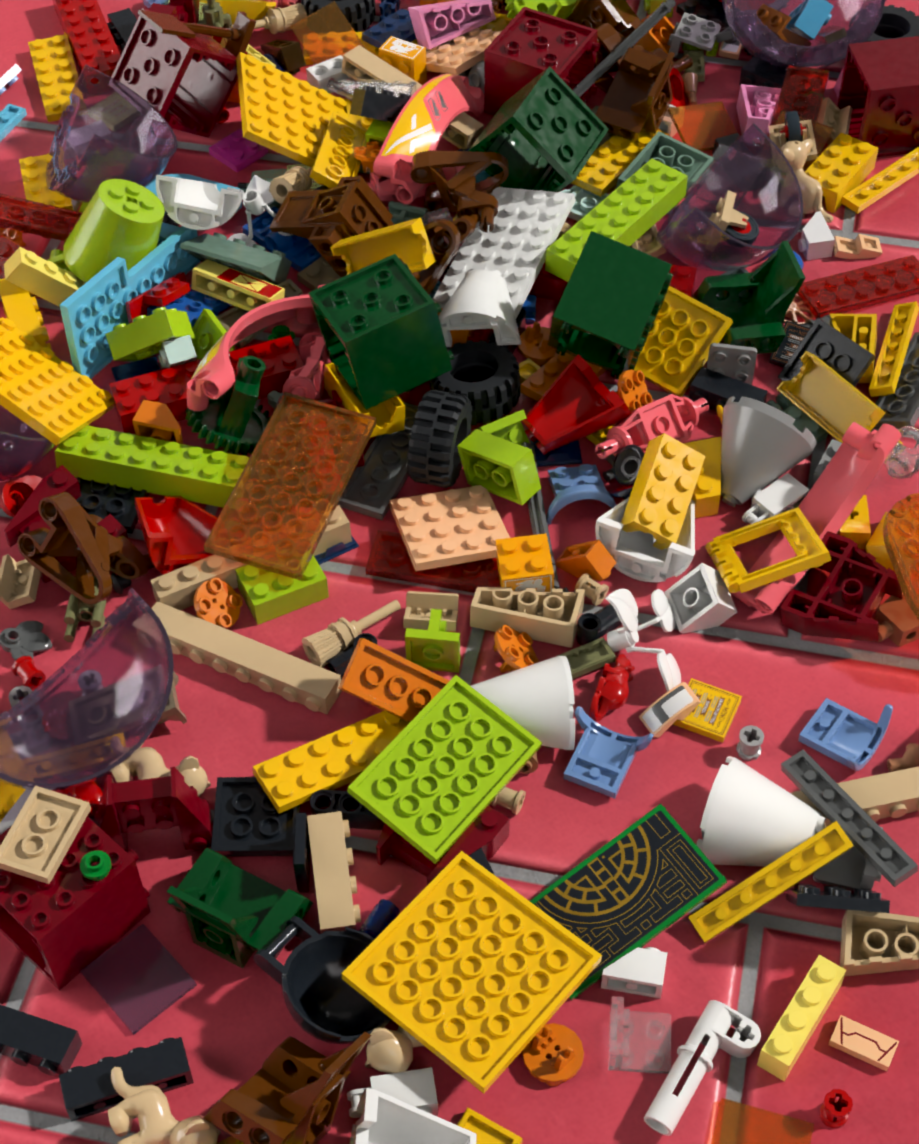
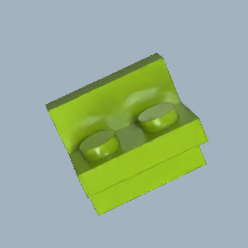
(207, 332)
(508, 428)
(434, 647)

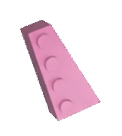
(447, 20)
(757, 106)

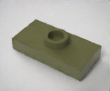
(698, 63)
(589, 657)

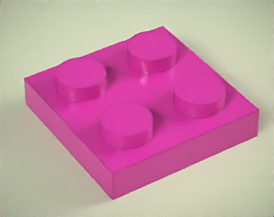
(237, 151)

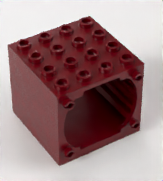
(531, 46)
(178, 76)
(883, 90)
(73, 917)

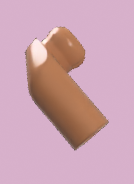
(909, 760)

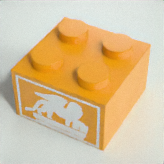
(405, 57)
(525, 563)

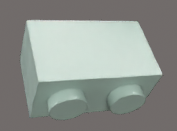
(177, 352)

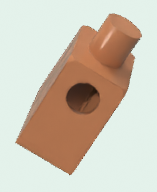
(897, 621)

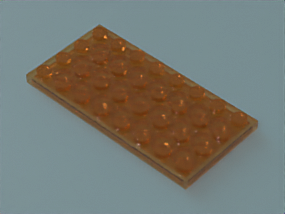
(291, 486)

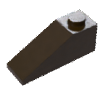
(287, 53)

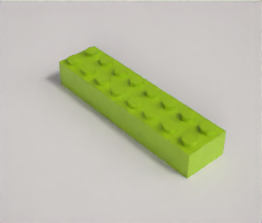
(621, 215)
(151, 465)

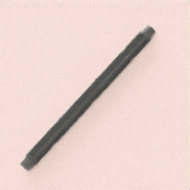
(630, 41)

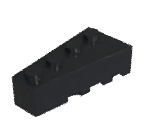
(378, 106)

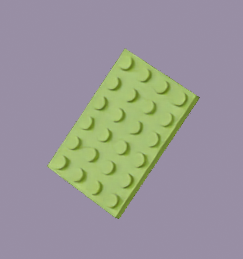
(444, 768)

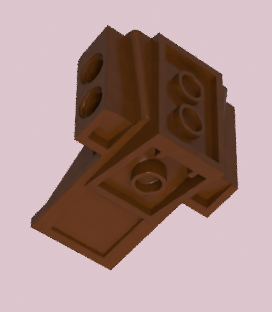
(597, 12)
(637, 95)
(332, 216)
(288, 1097)

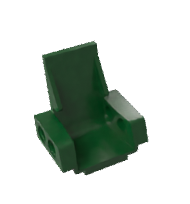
(756, 300)
(233, 909)

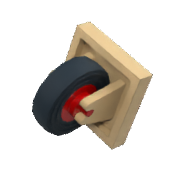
(793, 130)
(734, 222)

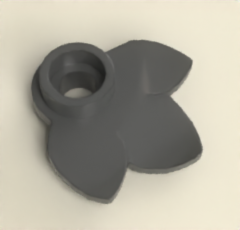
(27, 639)

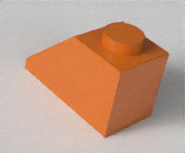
(587, 558)

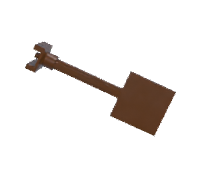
(237, 36)

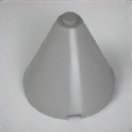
(758, 447)

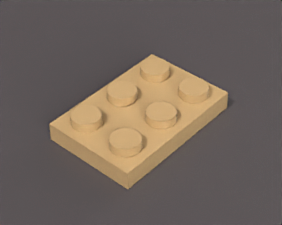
(42, 834)

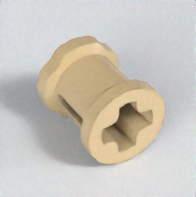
(593, 589)
(510, 799)

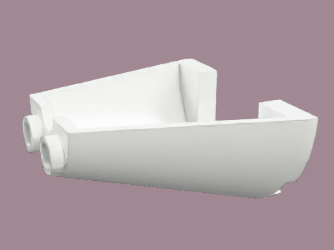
(197, 203)
(481, 303)
(635, 550)
(538, 700)
(753, 818)
(396, 1122)

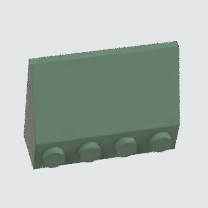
(673, 154)
(238, 256)

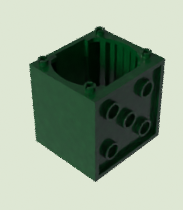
(542, 134)
(609, 304)
(381, 330)

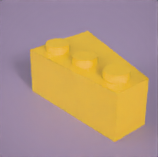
(860, 329)
(708, 486)

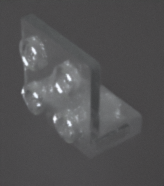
(638, 1040)

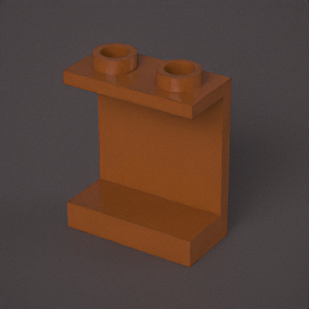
(776, 22)

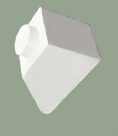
(816, 238)
(637, 973)

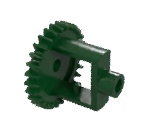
(232, 418)

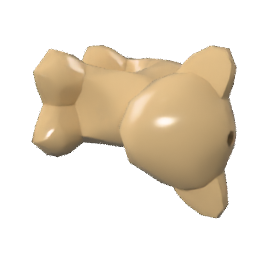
(811, 189)
(149, 764)
(390, 1050)
(154, 1117)

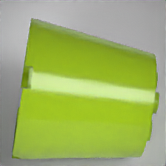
(116, 223)

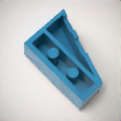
(809, 18)

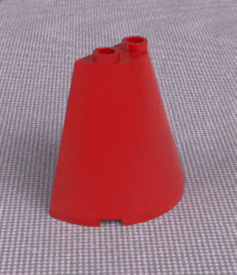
(573, 408)
(174, 531)

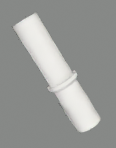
(711, 1032)

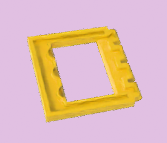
(798, 532)

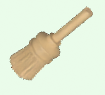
(281, 18)
(293, 180)
(341, 635)

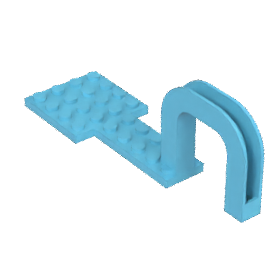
(102, 300)

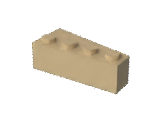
(542, 615)
(331, 872)
(878, 942)

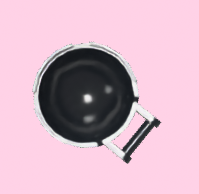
(314, 983)

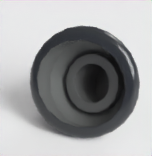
(627, 464)

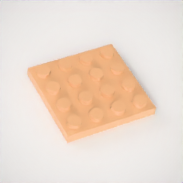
(460, 53)
(448, 526)

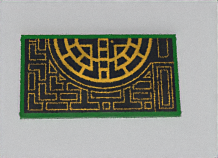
(631, 889)

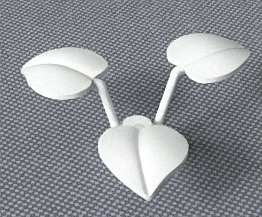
(256, 201)
(627, 636)

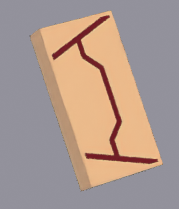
(863, 1043)

